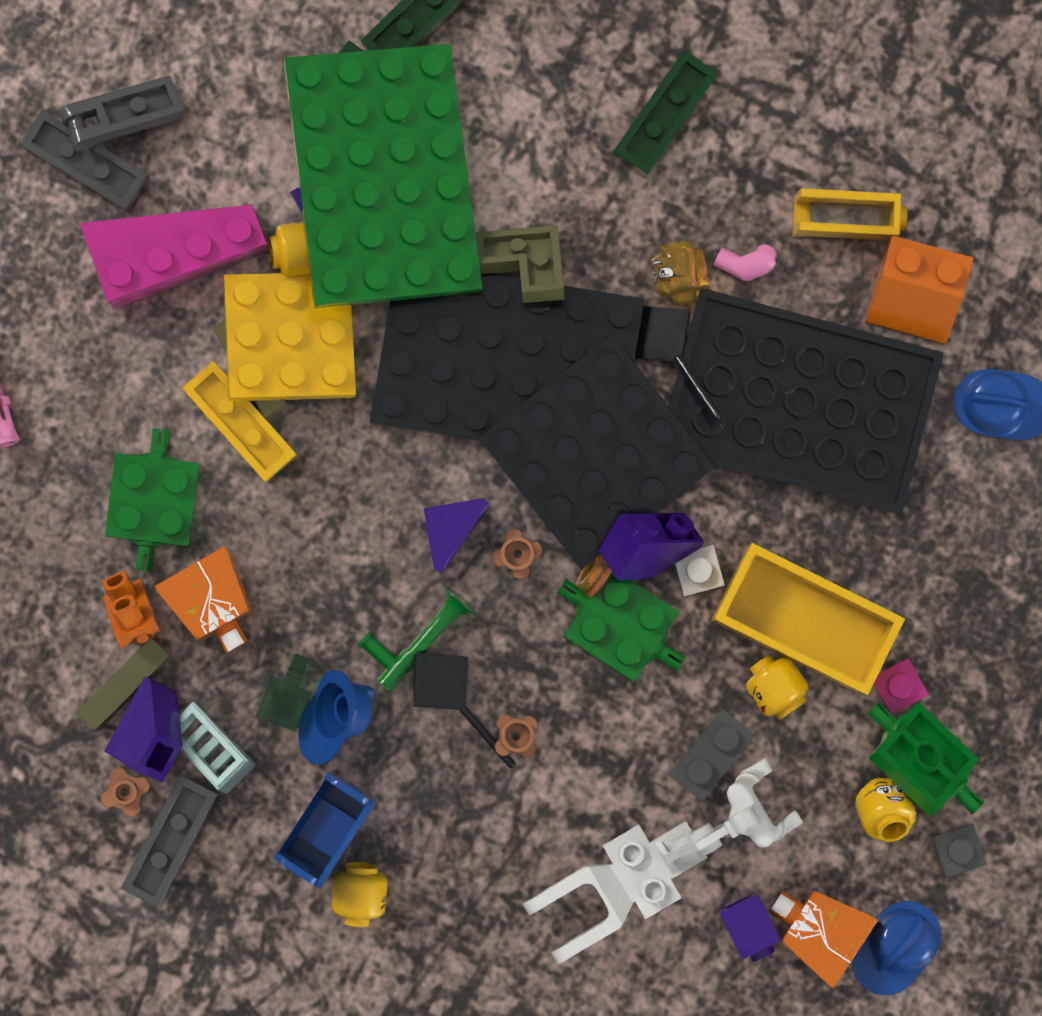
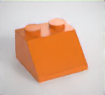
(918, 289)

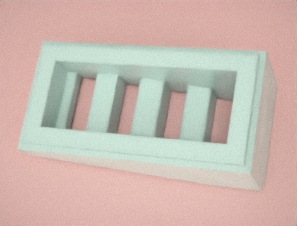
(235, 772)

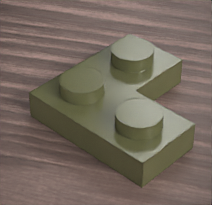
(527, 250)

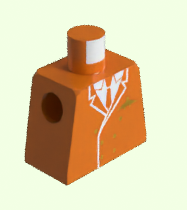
(209, 599)
(823, 932)

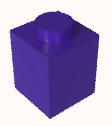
(750, 927)

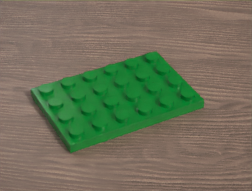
(382, 175)

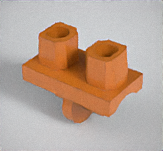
(129, 610)

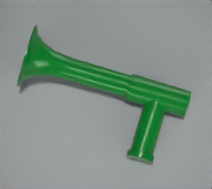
(399, 666)

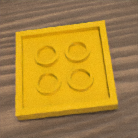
(282, 343)

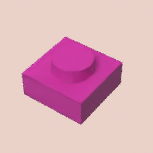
(899, 686)

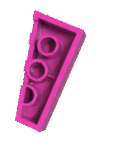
(167, 250)

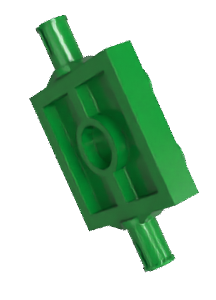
(152, 500)
(622, 626)
(924, 758)

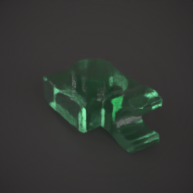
(286, 699)

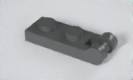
(122, 112)

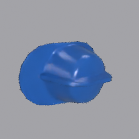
(1000, 404)
(333, 715)
(897, 948)

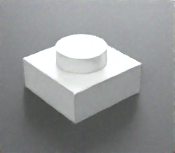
(699, 571)

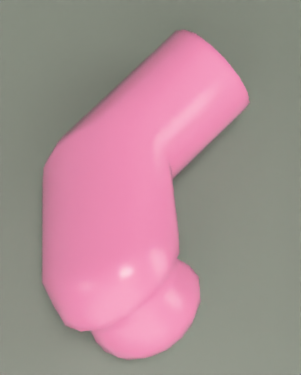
(748, 266)

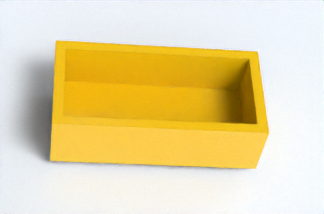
(808, 619)

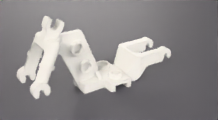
(645, 868)

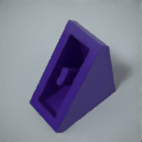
(450, 527)

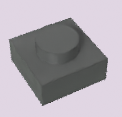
(958, 850)

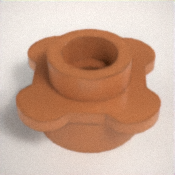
(514, 542)
(524, 727)
(136, 788)

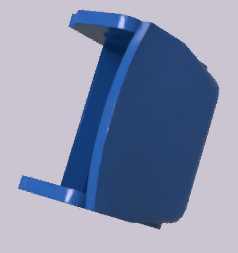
(325, 830)

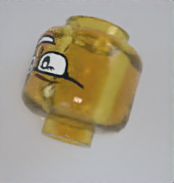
(679, 271)

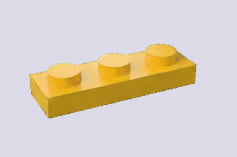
(240, 423)

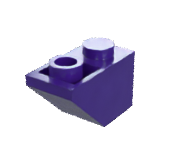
(648, 544)
(149, 731)

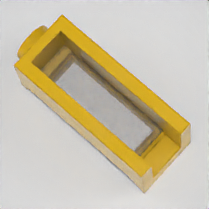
(848, 214)

